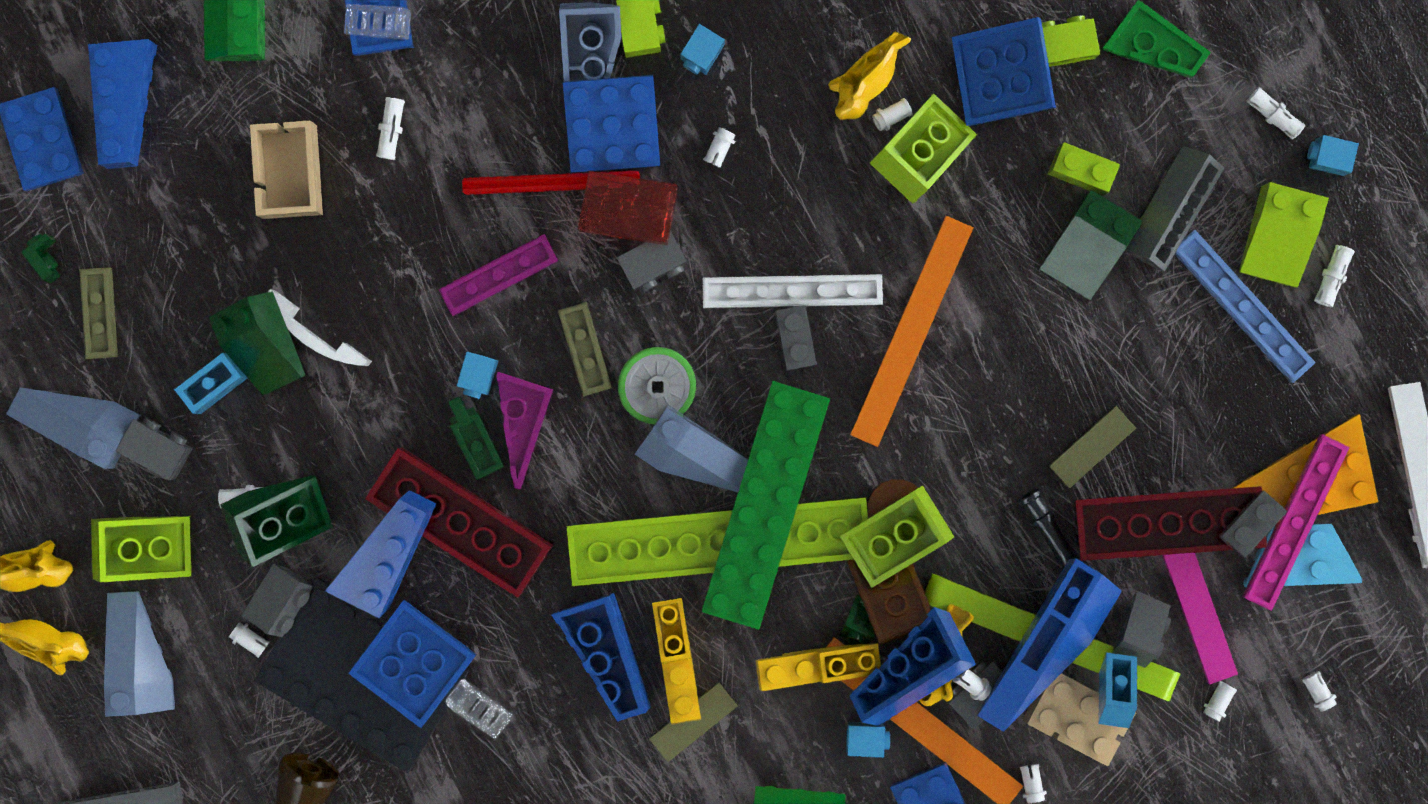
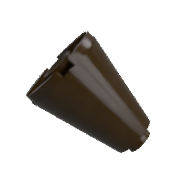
(305, 780)

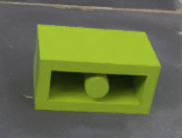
(640, 28)
(1070, 41)
(1083, 169)

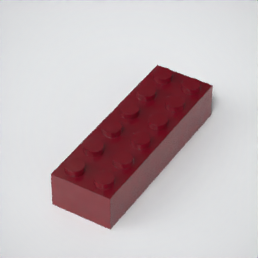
(464, 523)
(1159, 523)

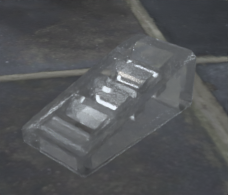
(396, 25)
(464, 697)

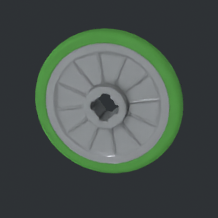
(650, 366)

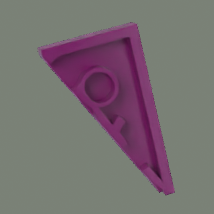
(523, 412)

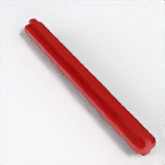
(532, 183)

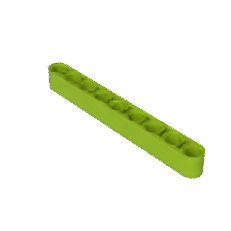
(1014, 623)

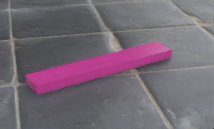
(1296, 523)
(1200, 616)

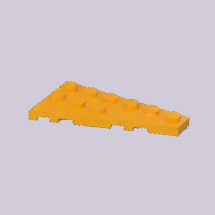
(1351, 486)

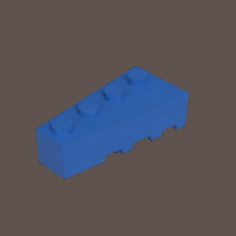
(119, 95)
(381, 562)
(606, 653)
(919, 666)

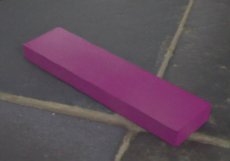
(498, 275)

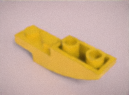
(676, 661)
(817, 665)

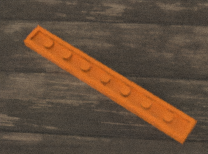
(911, 331)
(951, 748)

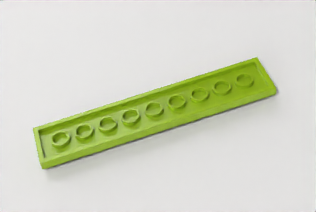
(693, 542)

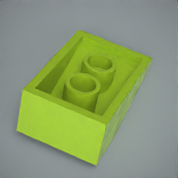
(923, 149)
(1282, 234)
(897, 536)
(140, 548)

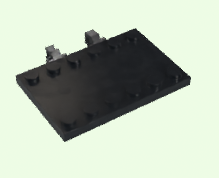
(312, 672)

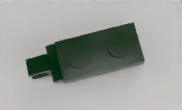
(474, 439)

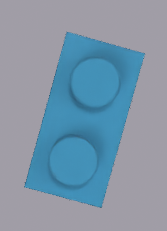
(210, 384)
(1117, 690)

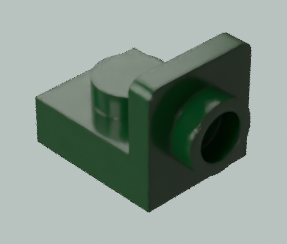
(42, 263)
(857, 626)

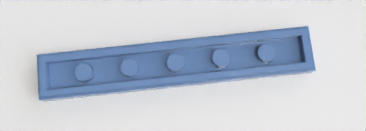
(1243, 307)

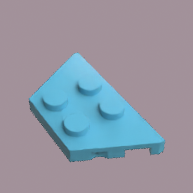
(1319, 561)

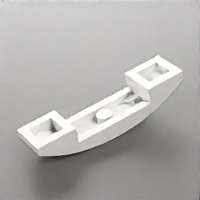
(345, 352)

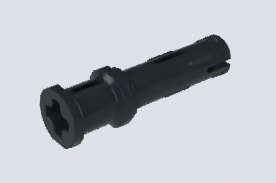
(1043, 520)

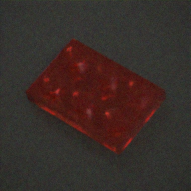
(628, 208)

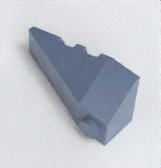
(589, 39)
(77, 423)
(690, 451)
(134, 664)

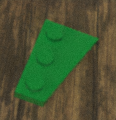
(1156, 42)

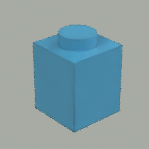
(702, 50)
(1332, 155)
(477, 375)
(866, 739)

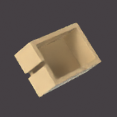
(287, 168)
(1071, 716)

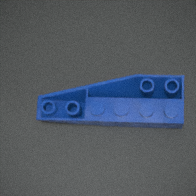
(1052, 642)

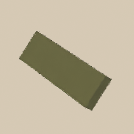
(98, 313)
(584, 349)
(1092, 447)
(675, 738)

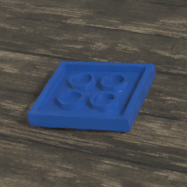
(1003, 72)
(611, 123)
(412, 663)

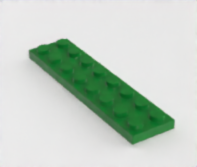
(765, 505)

